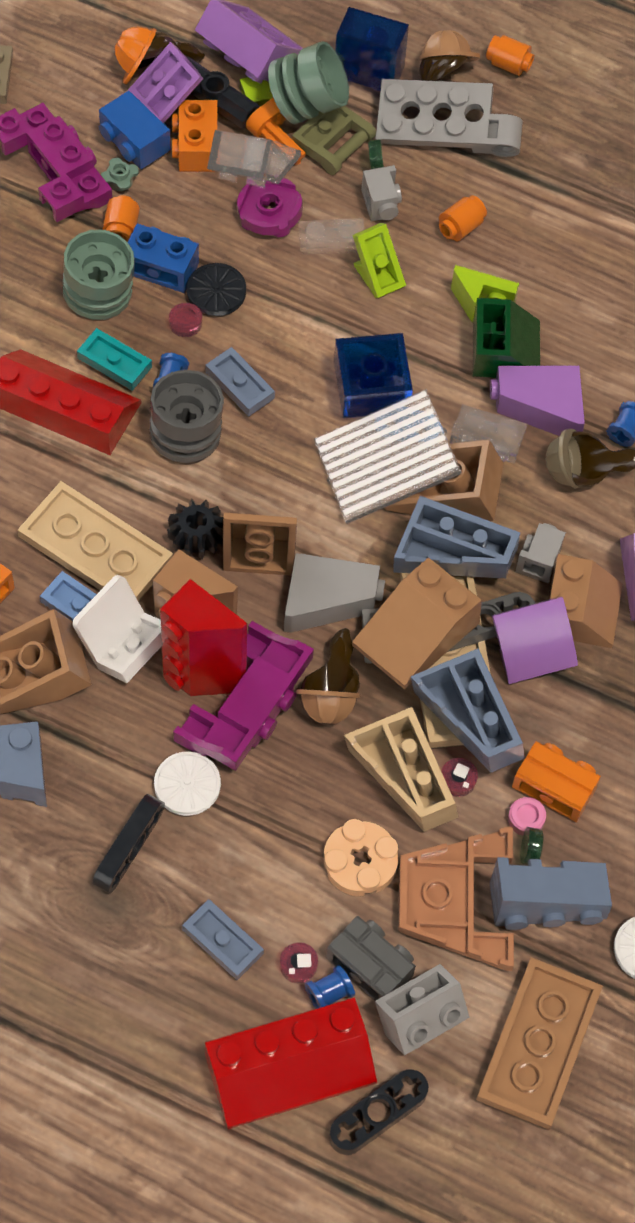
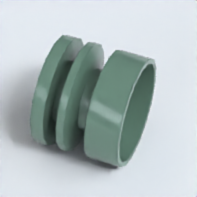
(308, 82)
(98, 274)

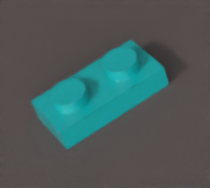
(114, 359)

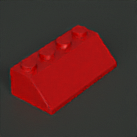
(64, 401)
(202, 643)
(290, 1063)

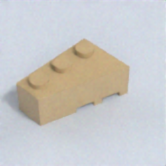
(405, 766)

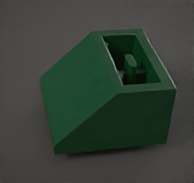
(503, 337)

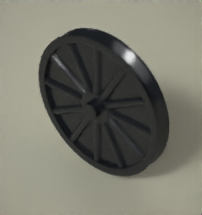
(216, 289)

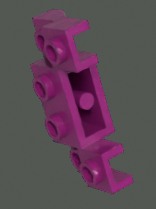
(60, 155)
(254, 703)

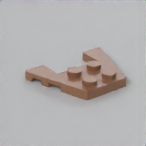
(439, 897)

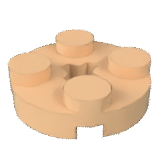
(358, 837)

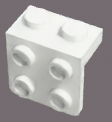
(118, 630)

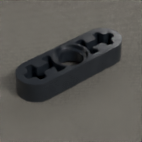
(128, 843)
(350, 1120)

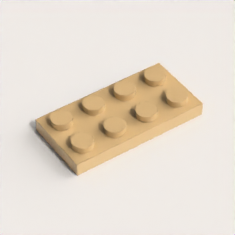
(93, 541)

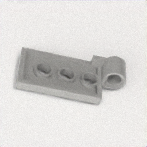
(490, 135)

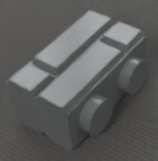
(370, 958)

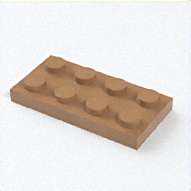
(539, 1043)

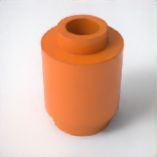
(510, 54)
(121, 216)
(462, 218)

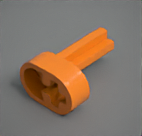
(265, 124)

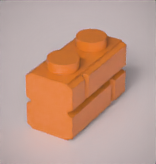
(556, 780)

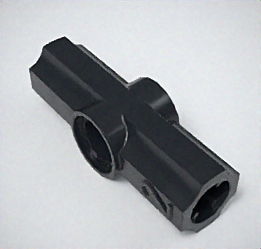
(230, 101)

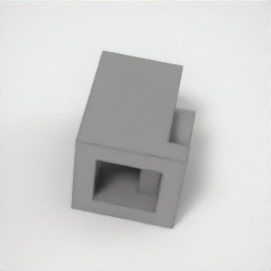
(381, 193)
(540, 553)

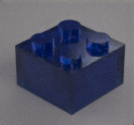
(371, 47)
(371, 373)

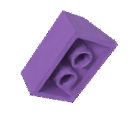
(244, 37)

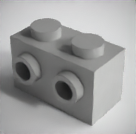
(422, 1009)

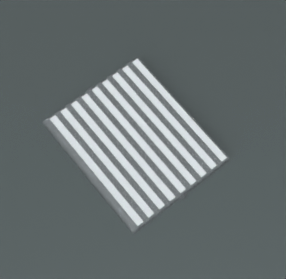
(387, 456)

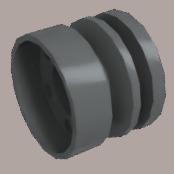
(186, 416)

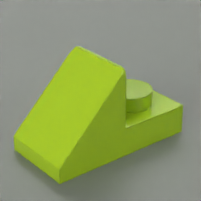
(378, 260)
(471, 284)

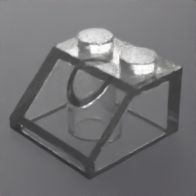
(250, 158)

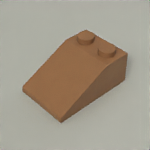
(473, 490)
(259, 543)
(418, 623)
(41, 663)

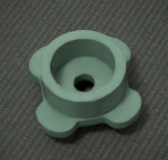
(123, 181)

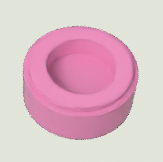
(526, 813)

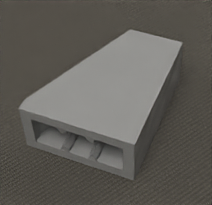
(329, 591)

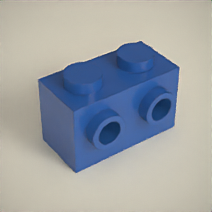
(134, 130)
(163, 257)

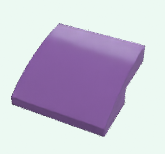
(166, 82)
(535, 640)

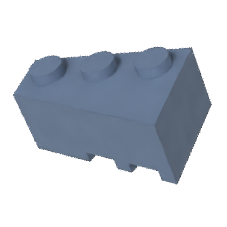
(455, 542)
(471, 708)
(22, 763)
(549, 893)

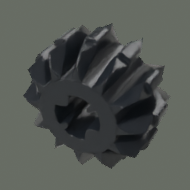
(196, 528)

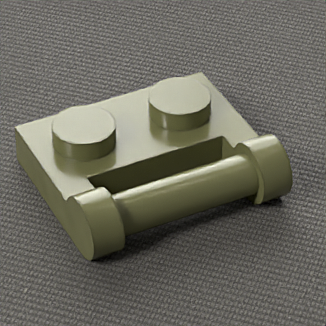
(326, 129)

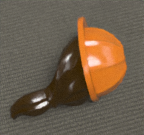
(141, 46)

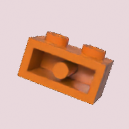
(196, 130)

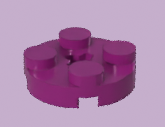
(272, 221)

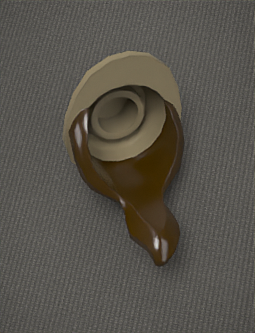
(584, 460)

